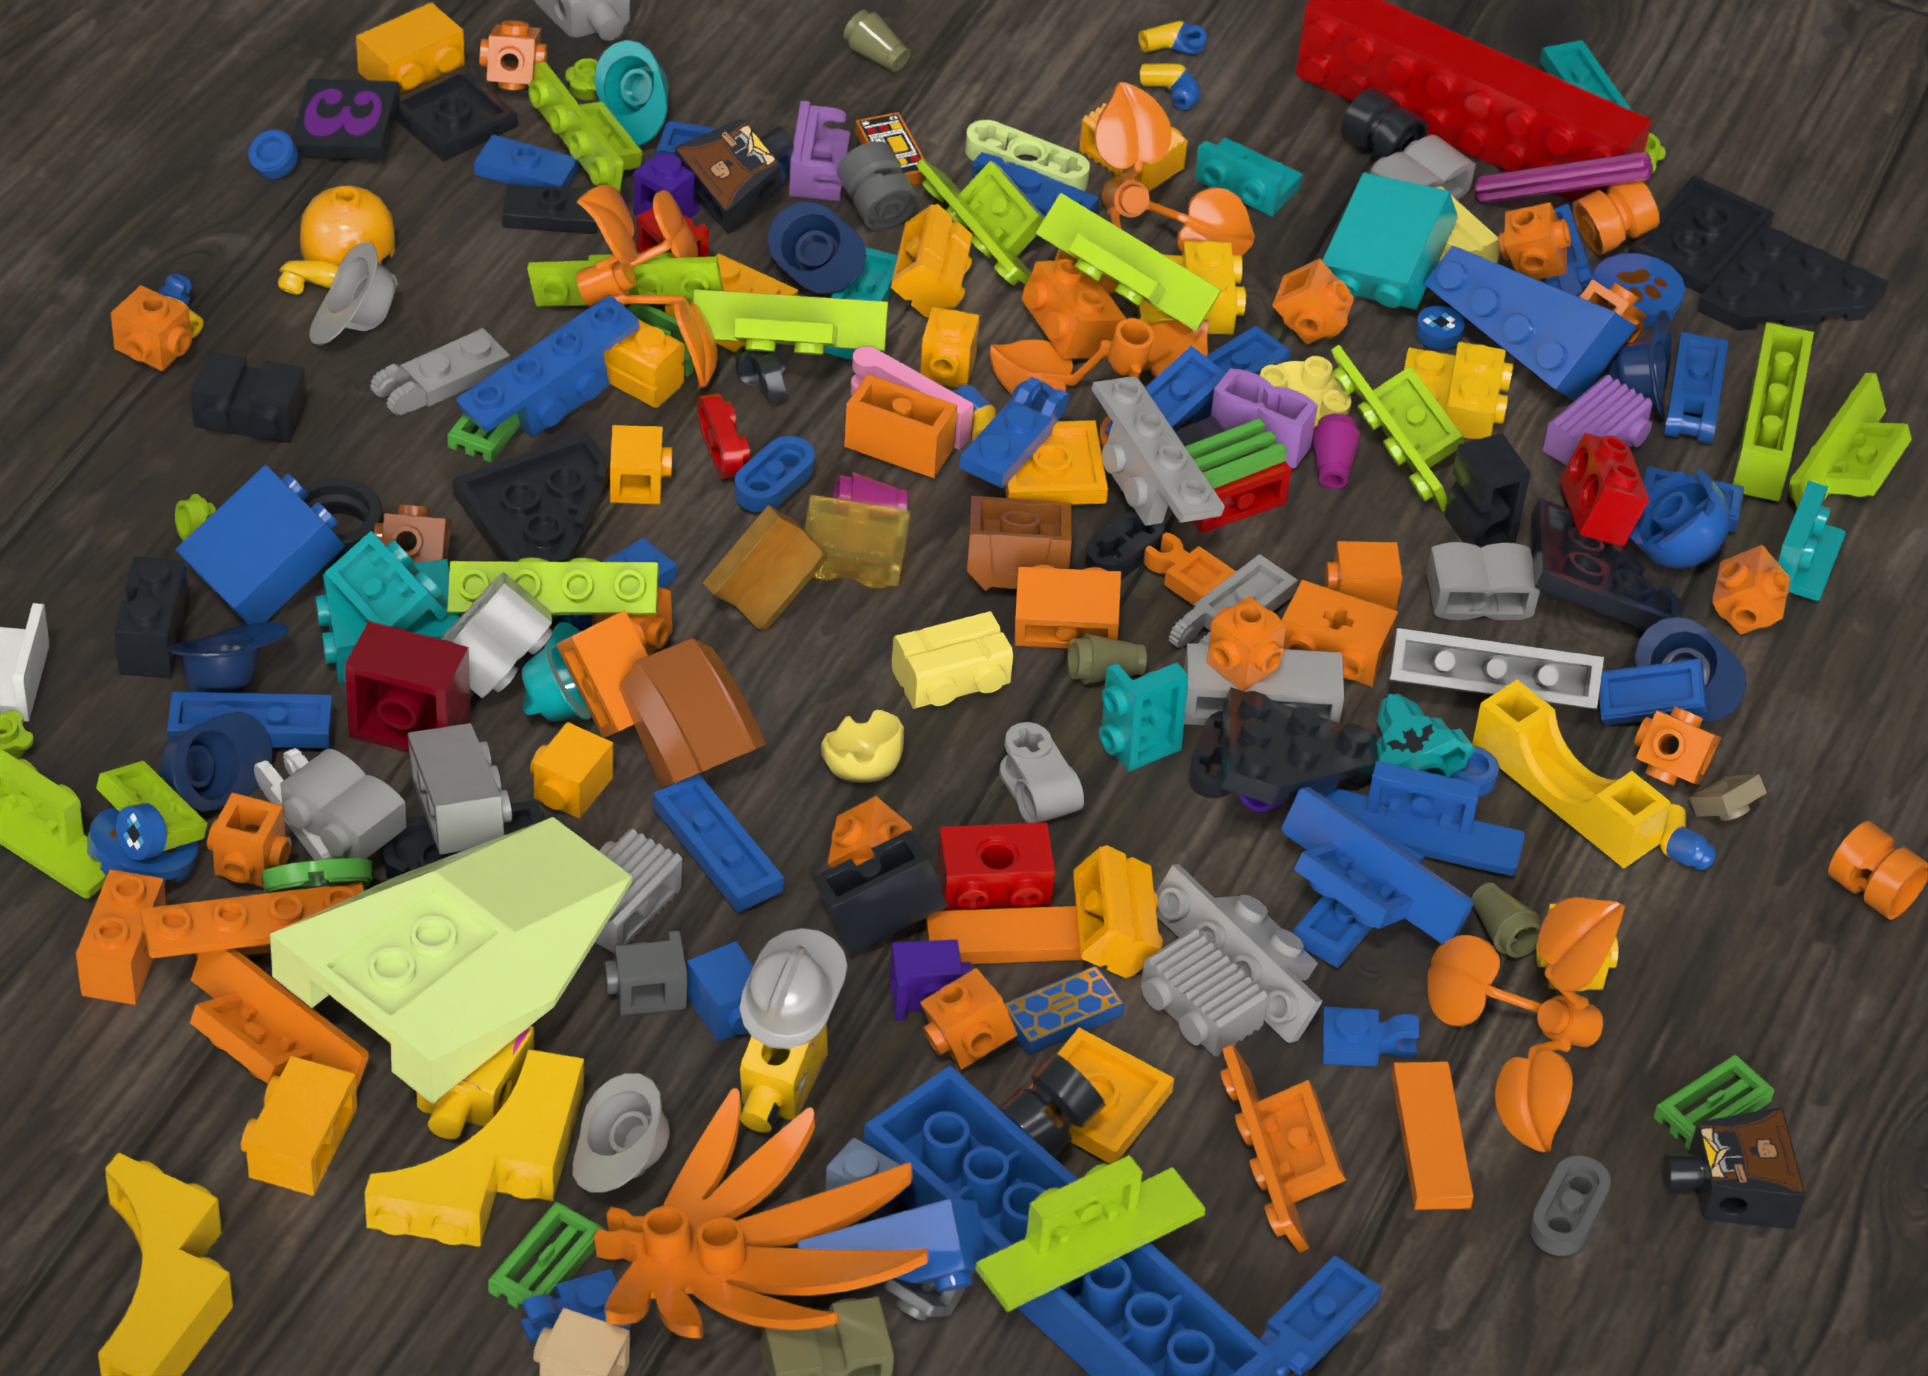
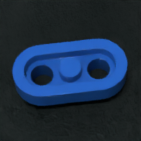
(774, 473)

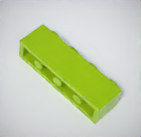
(1773, 411)

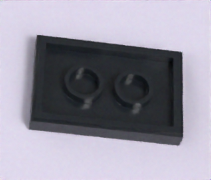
(1702, 232)

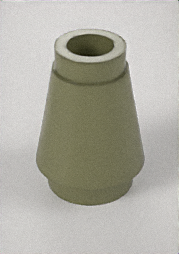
(874, 39)
(1093, 653)
(1507, 921)

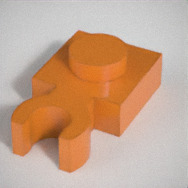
(1186, 573)

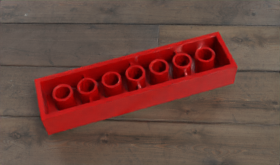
(1463, 89)

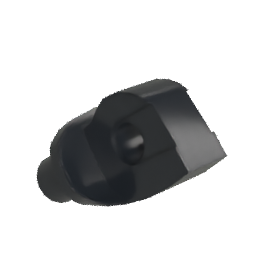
(762, 371)

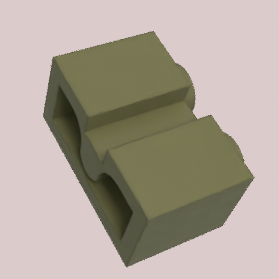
(850, 1348)

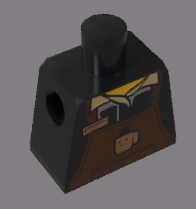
(735, 170)
(1741, 1170)

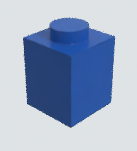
(716, 989)

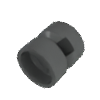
(878, 186)

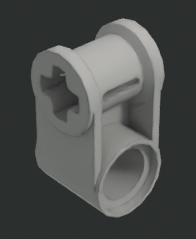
(1039, 775)

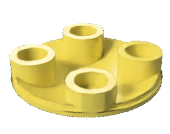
(1312, 379)

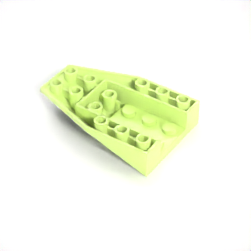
(458, 949)

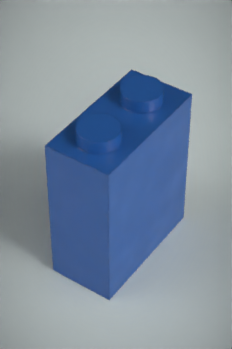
(262, 545)

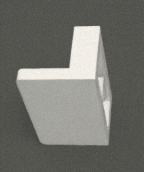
(22, 662)

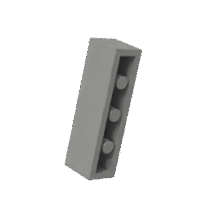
(1491, 666)

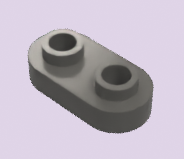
(1567, 1209)

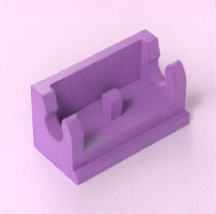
(817, 153)

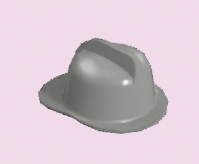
(357, 296)
(793, 988)
(620, 1133)

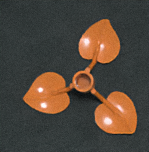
(1138, 130)
(616, 277)
(1132, 349)
(1575, 943)

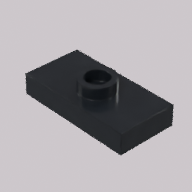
(546, 209)

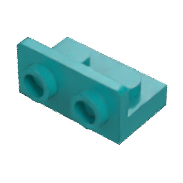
(1247, 174)
(1810, 545)
(381, 585)
(1143, 715)

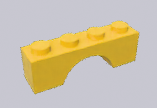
(1616, 815)

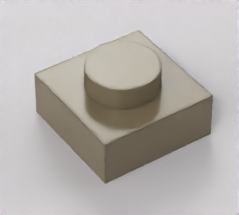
(1728, 796)

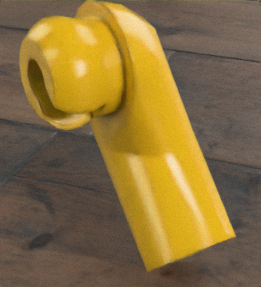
(312, 271)

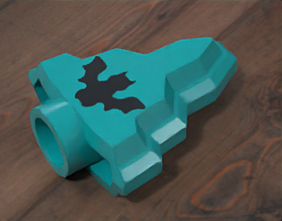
(1419, 740)

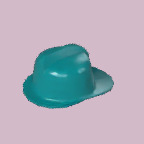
(633, 89)
(549, 682)

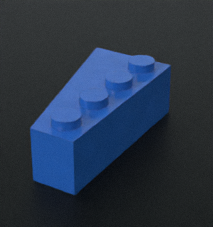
(1540, 325)

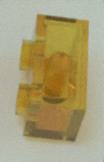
(860, 540)

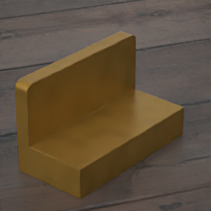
(767, 567)

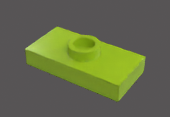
(141, 784)

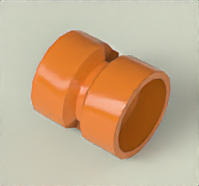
(1611, 216)
(1873, 865)

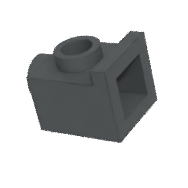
(648, 976)

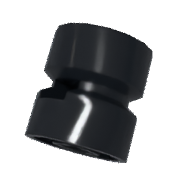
(1380, 125)
(1065, 1093)

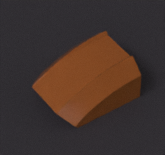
(1015, 535)
(688, 711)

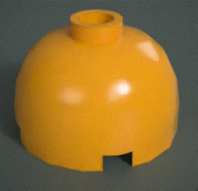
(341, 220)

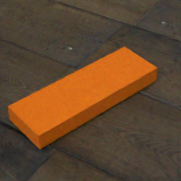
(1009, 934)
(1431, 1135)

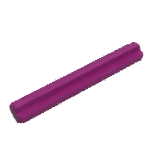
(1564, 177)

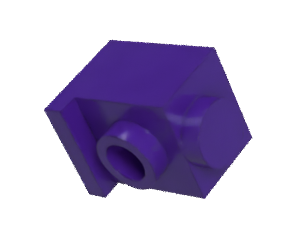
(667, 174)
(922, 970)

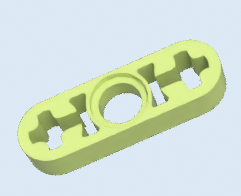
(1009, 143)

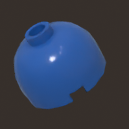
(1683, 521)

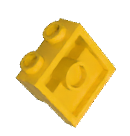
(1217, 266)
(1466, 385)

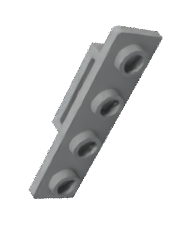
(1150, 457)
(1251, 940)

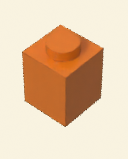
(1366, 572)

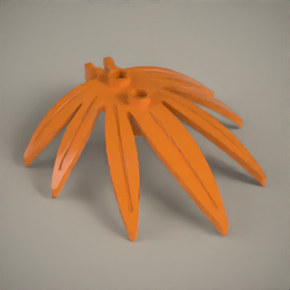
(704, 1252)

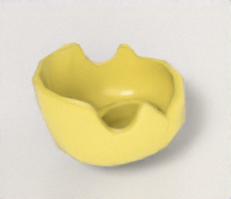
(866, 749)

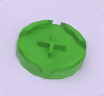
(317, 874)

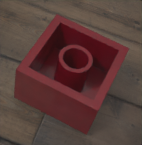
(404, 685)

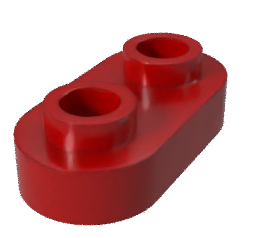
(719, 433)

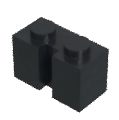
(248, 399)
(1488, 491)
(151, 617)
(880, 893)

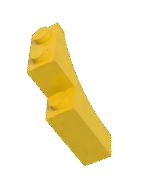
(513, 1154)
(178, 1290)

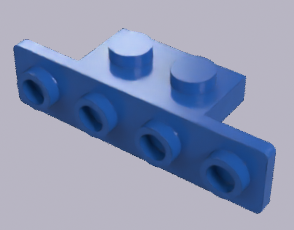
(553, 373)
(1432, 818)
(1369, 872)

